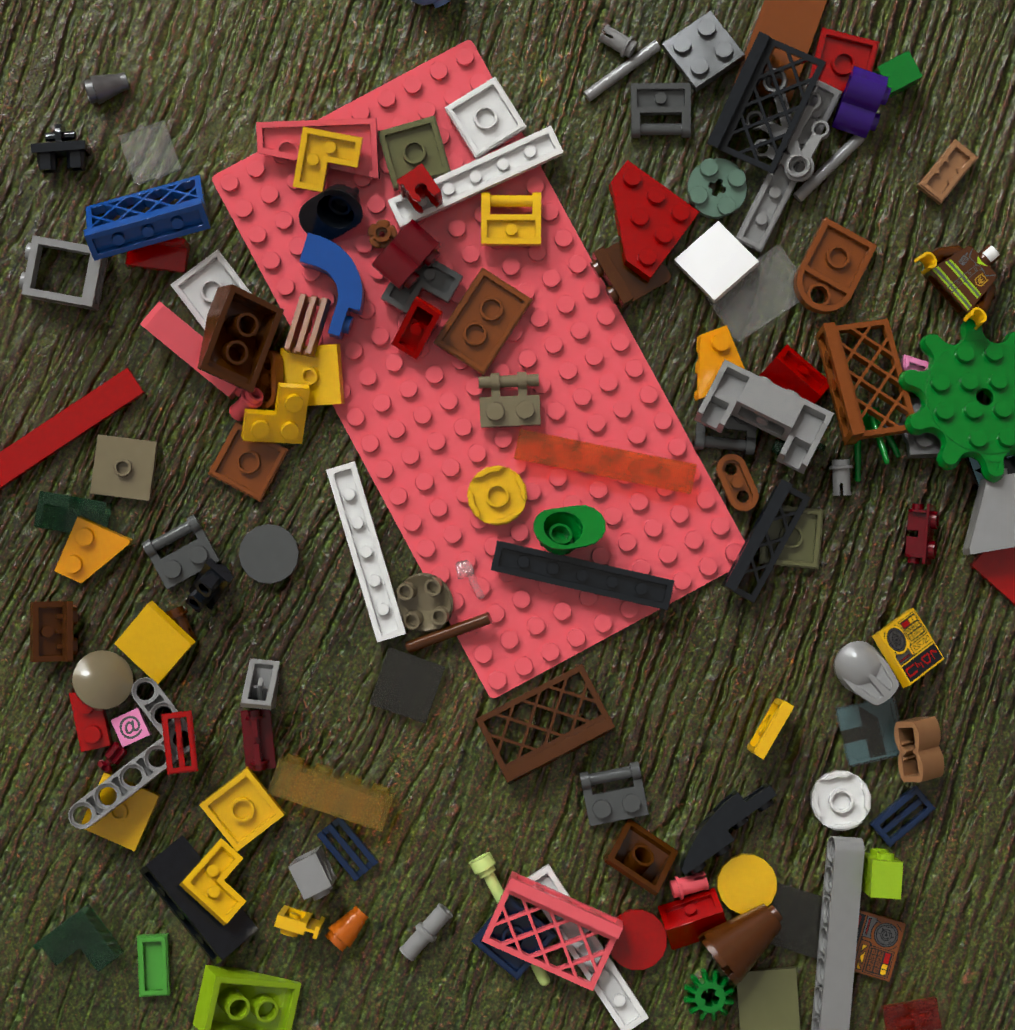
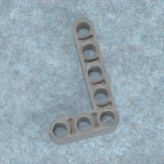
(140, 762)

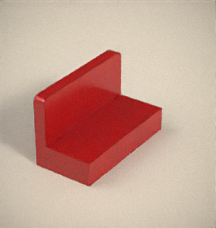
(162, 256)
(796, 374)
(690, 917)

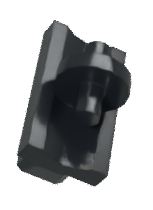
(49, 152)
(209, 586)

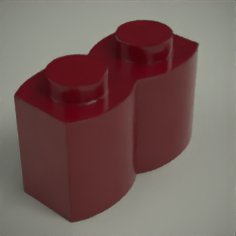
(407, 255)

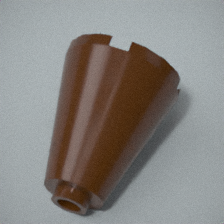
(742, 940)

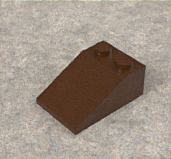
(238, 336)

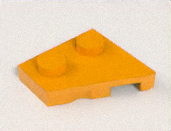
(712, 350)
(89, 549)

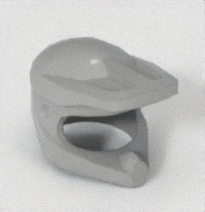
(865, 672)

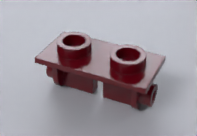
(924, 522)
(258, 739)

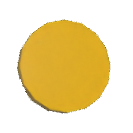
(497, 495)
(746, 882)

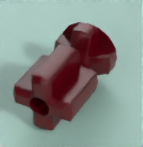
(114, 756)

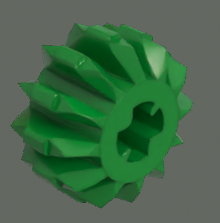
(713, 1005)

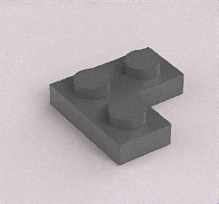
(434, 279)

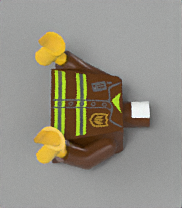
(963, 278)

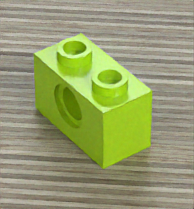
(882, 874)

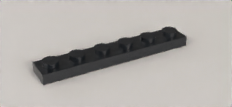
(582, 575)

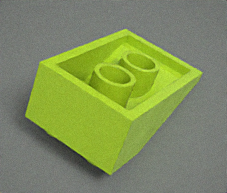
(245, 1000)

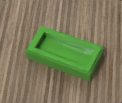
(154, 965)

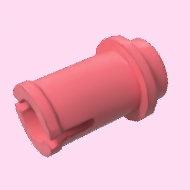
(246, 401)
(688, 885)

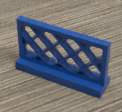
(154, 226)

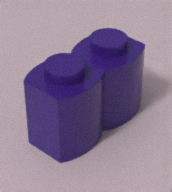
(860, 102)

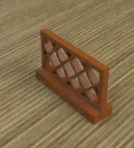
(841, 385)

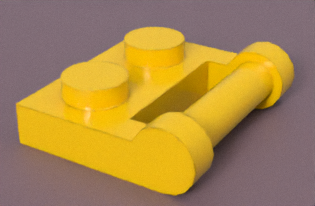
(510, 228)

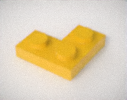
(320, 148)
(285, 422)
(208, 886)

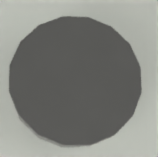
(269, 553)

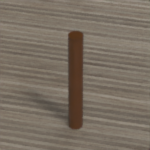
(448, 632)

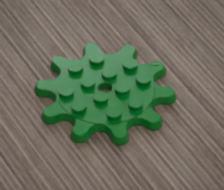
(950, 400)

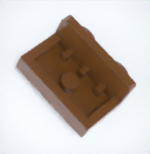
(52, 631)

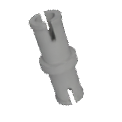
(426, 932)

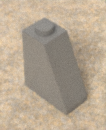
(992, 517)

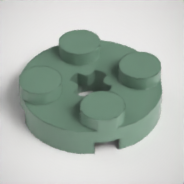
(724, 203)

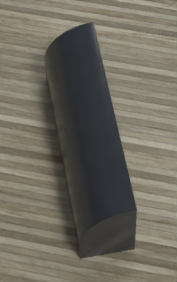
(165, 875)

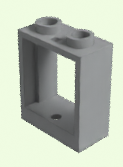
(93, 282)

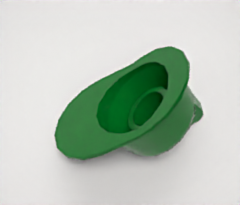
(568, 528)

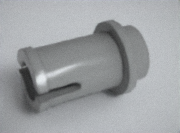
(620, 42)
(841, 474)

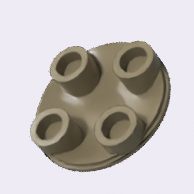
(424, 602)
(102, 680)

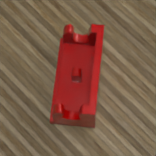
(418, 185)

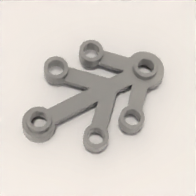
(795, 154)

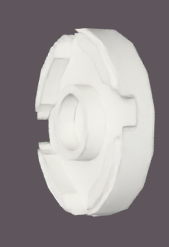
(840, 800)

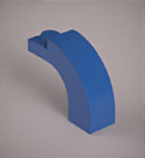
(333, 261)

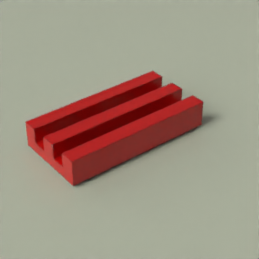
(166, 735)

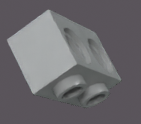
(313, 874)

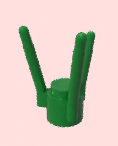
(872, 423)

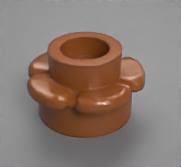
(381, 226)

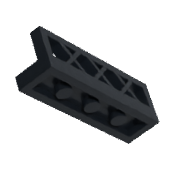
(757, 535)

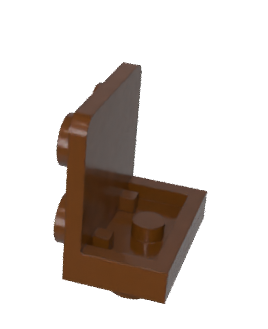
(622, 282)

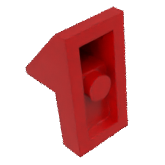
(417, 327)

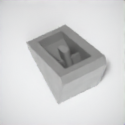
(261, 684)

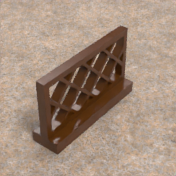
(557, 748)

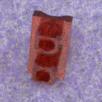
(912, 1015)

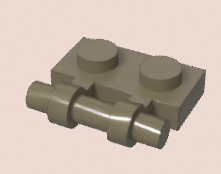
(509, 410)

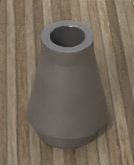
(103, 87)

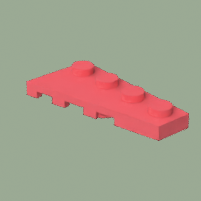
(283, 140)

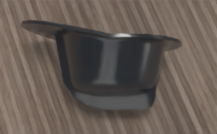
(332, 212)

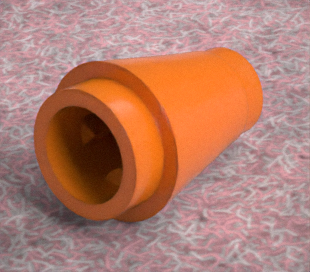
(346, 929)

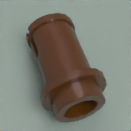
(179, 616)

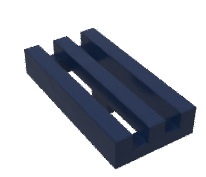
(875, 823)
(339, 856)

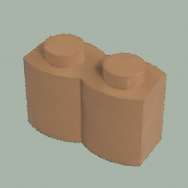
(919, 749)

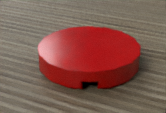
(641, 940)

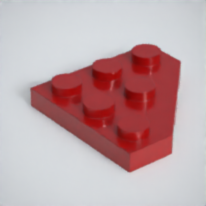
(647, 219)

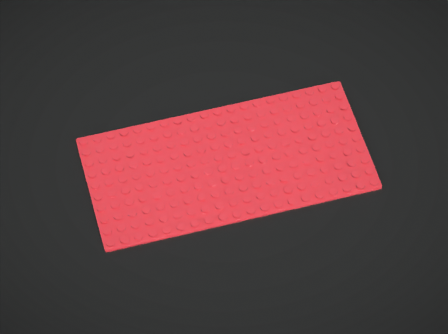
(422, 416)

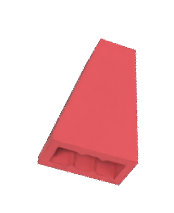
(184, 342)

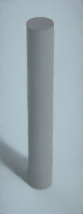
(622, 70)
(828, 167)

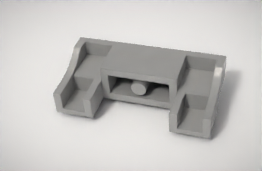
(767, 408)

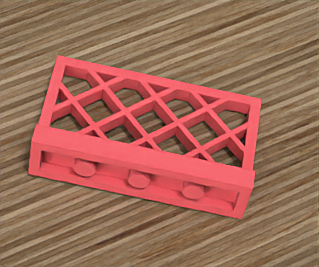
(564, 907)

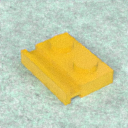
(296, 921)

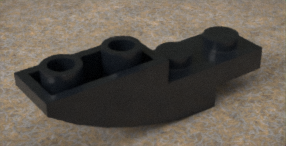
(713, 834)

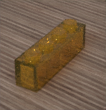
(331, 793)

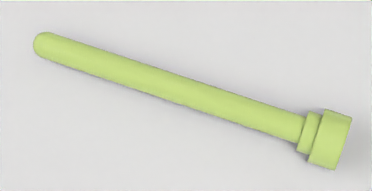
(484, 867)

